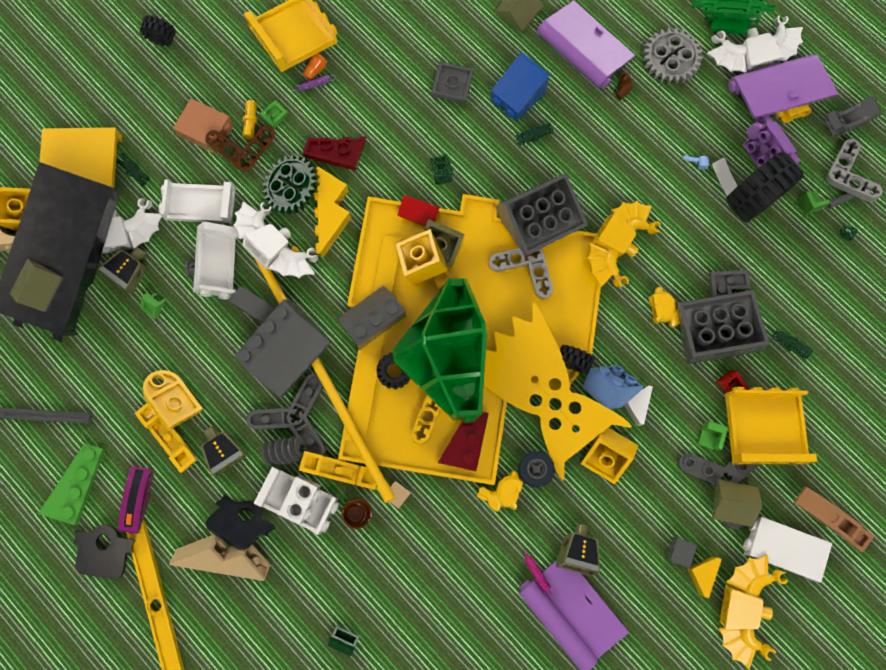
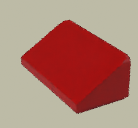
(417, 210)

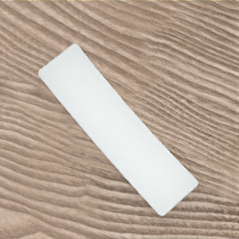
(724, 176)

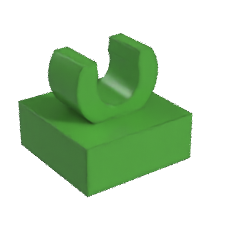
(151, 306)

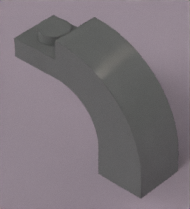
(854, 117)

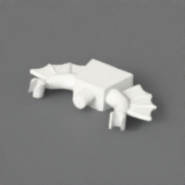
(757, 50)
(133, 231)
(271, 245)

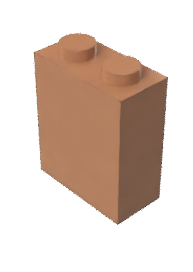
(198, 120)

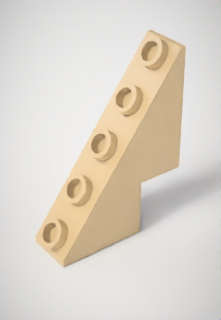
(217, 557)

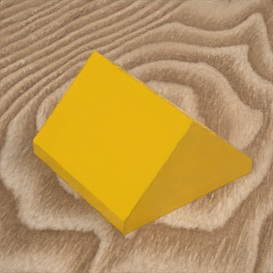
(12, 206)

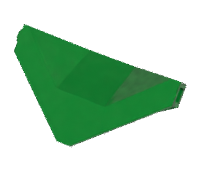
(448, 351)

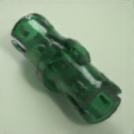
(534, 134)
(132, 169)
(792, 344)

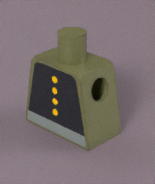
(125, 269)
(221, 451)
(579, 553)

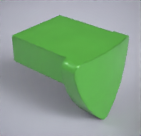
(273, 114)

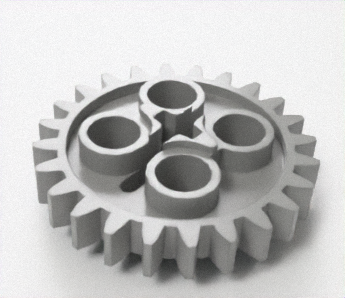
(682, 67)

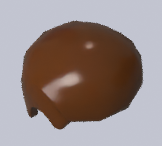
(356, 513)

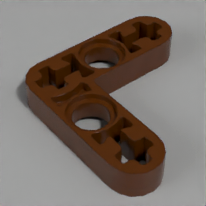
(239, 153)

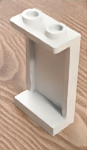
(197, 202)
(215, 260)
(275, 491)
(788, 548)

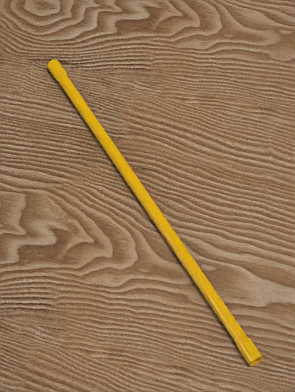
(382, 485)

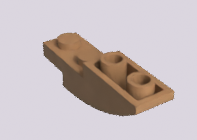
(834, 519)

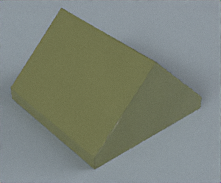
(519, 12)
(447, 239)
(35, 286)
(736, 503)

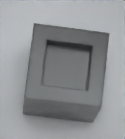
(681, 552)

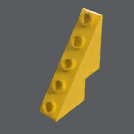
(331, 217)

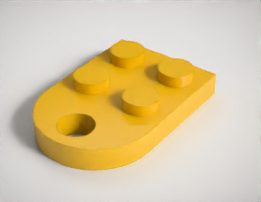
(171, 400)

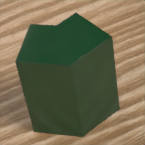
(343, 641)

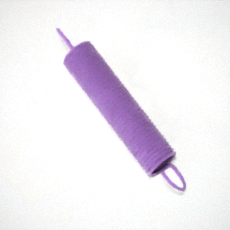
(314, 83)

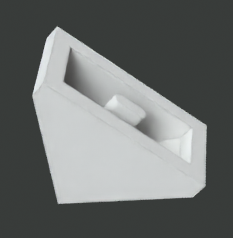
(638, 406)

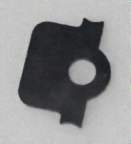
(234, 531)
(98, 562)

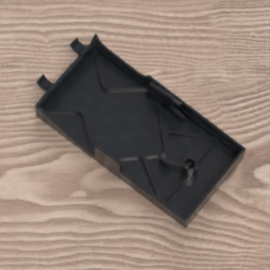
(66, 233)

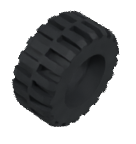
(764, 186)

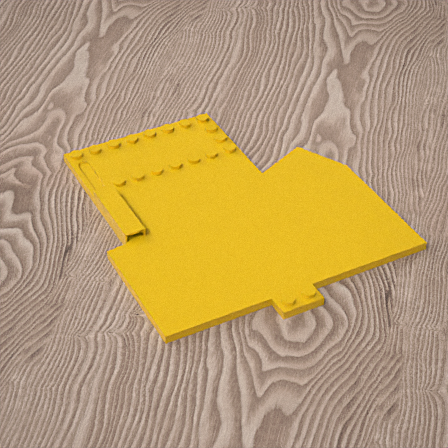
(388, 415)

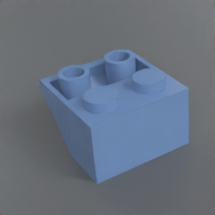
(611, 386)

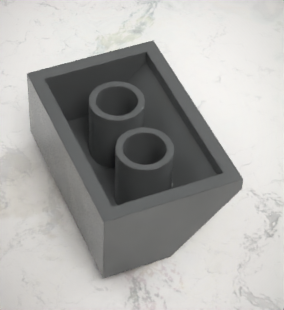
(372, 317)

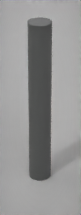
(846, 197)

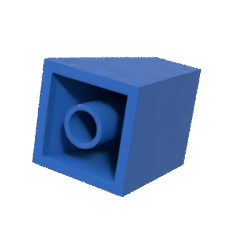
(520, 87)

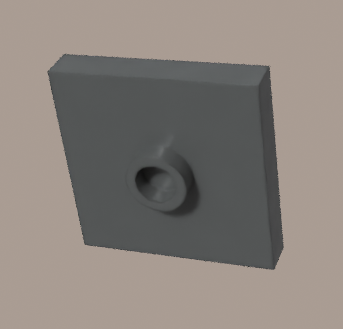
(452, 82)

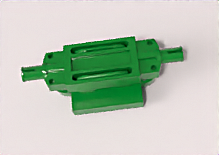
(733, 15)

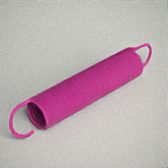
(537, 574)

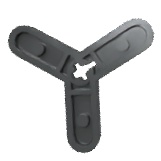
(281, 417)
(710, 472)

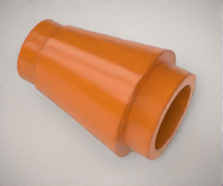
(315, 66)

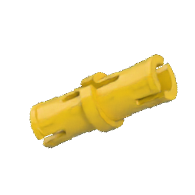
(249, 119)

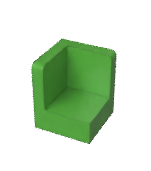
(812, 202)
(713, 435)

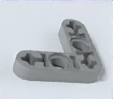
(843, 172)
(532, 263)

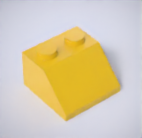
(421, 257)
(610, 455)

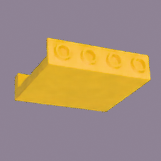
(292, 32)
(82, 152)
(767, 426)

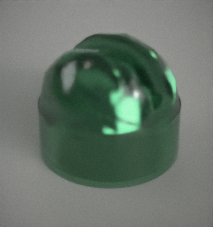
(848, 232)

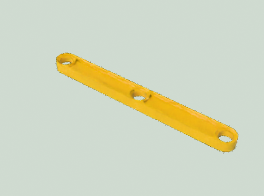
(152, 589)

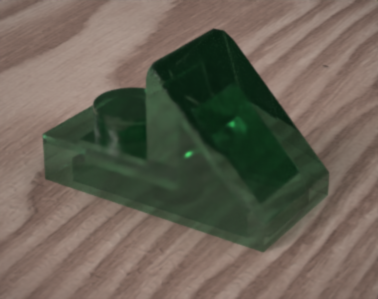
(441, 169)

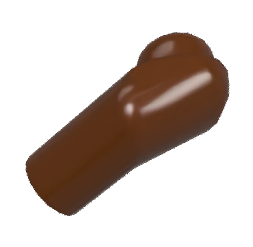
(625, 84)

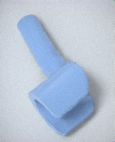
(703, 161)

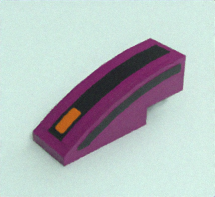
(135, 499)

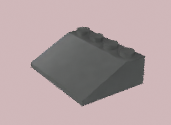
(542, 214)
(721, 327)
(283, 347)

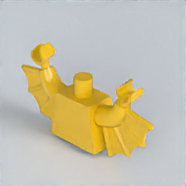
(615, 239)
(744, 609)

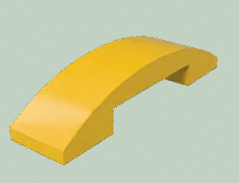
(170, 440)
(336, 470)

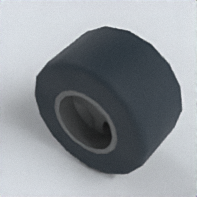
(542, 470)

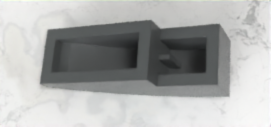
(252, 304)

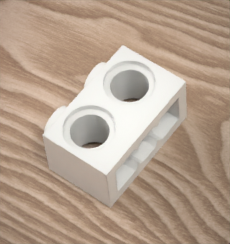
(296, 496)

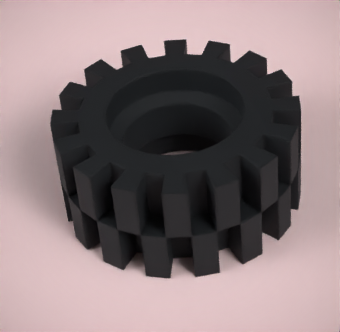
(157, 30)
(576, 359)
(385, 379)

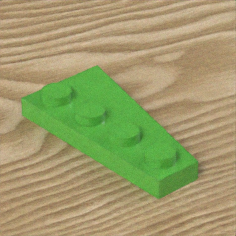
(73, 489)

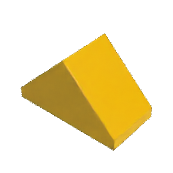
(704, 575)

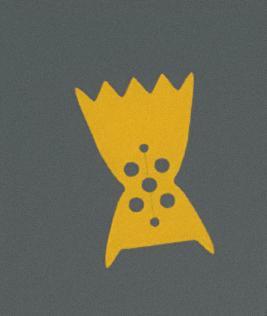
(536, 354)

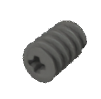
(284, 451)

